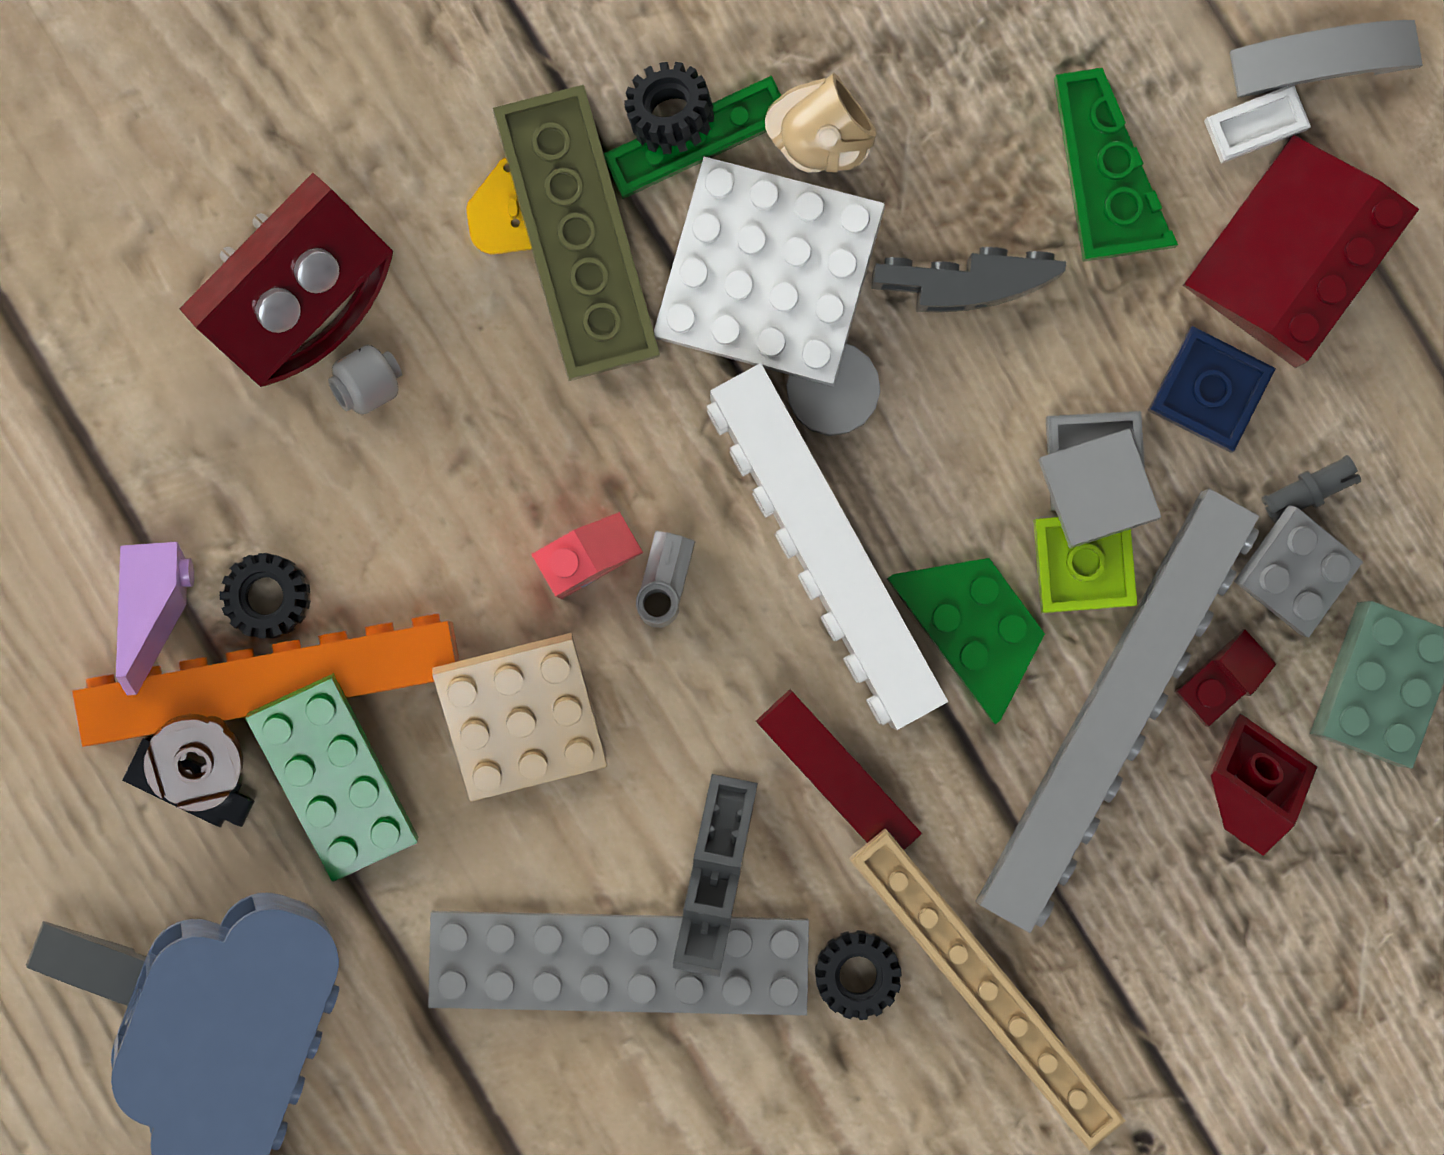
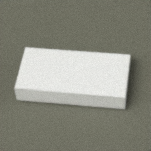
(1257, 123)

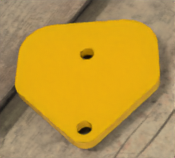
(492, 212)

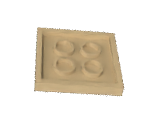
(520, 717)

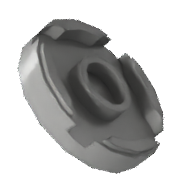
(840, 407)

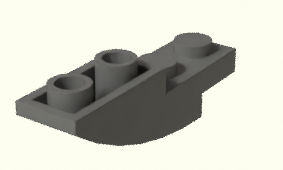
(987, 282)

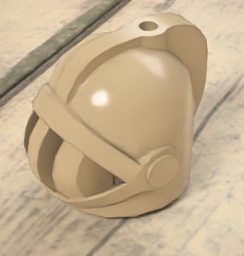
(820, 126)

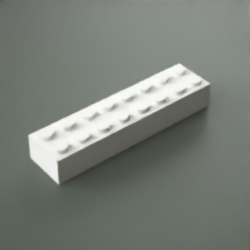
(826, 548)

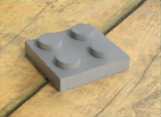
(1298, 571)

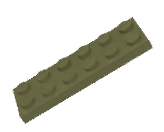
(576, 232)

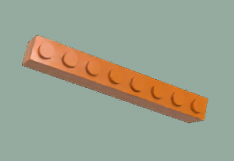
(245, 682)

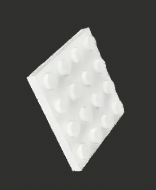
(769, 271)

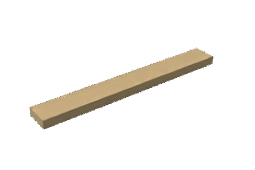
(987, 989)

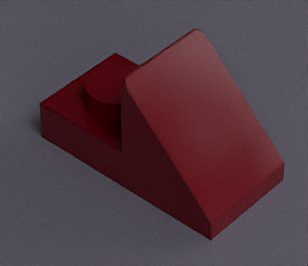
(1226, 678)

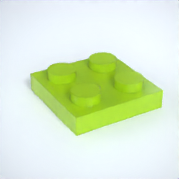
(1086, 575)

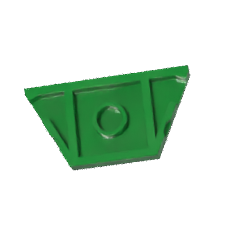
(975, 626)

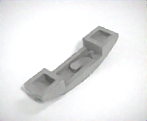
(1326, 55)

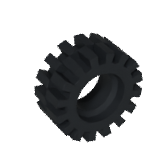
(667, 85)
(236, 596)
(868, 1002)

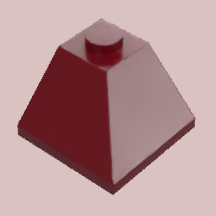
(1259, 785)

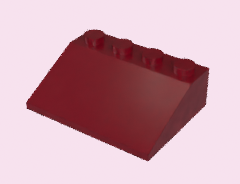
(1300, 249)

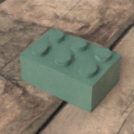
(1383, 685)

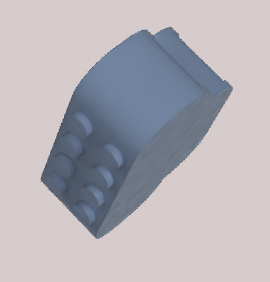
(225, 1027)

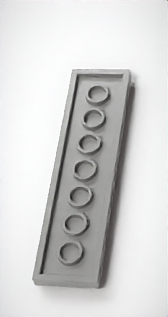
(611, 964)

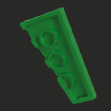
(1109, 187)

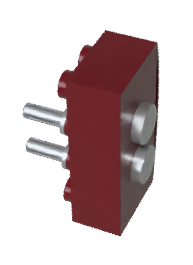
(290, 283)

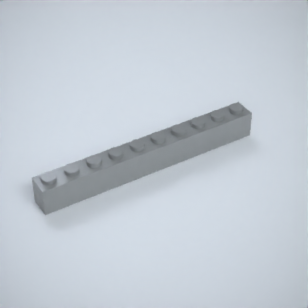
(1118, 709)

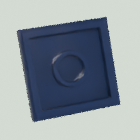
(1211, 389)

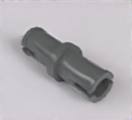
(1312, 488)

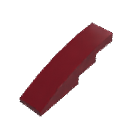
(835, 771)

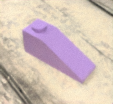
(149, 605)

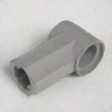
(665, 574)

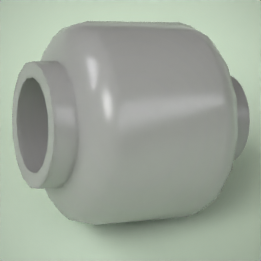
(365, 379)

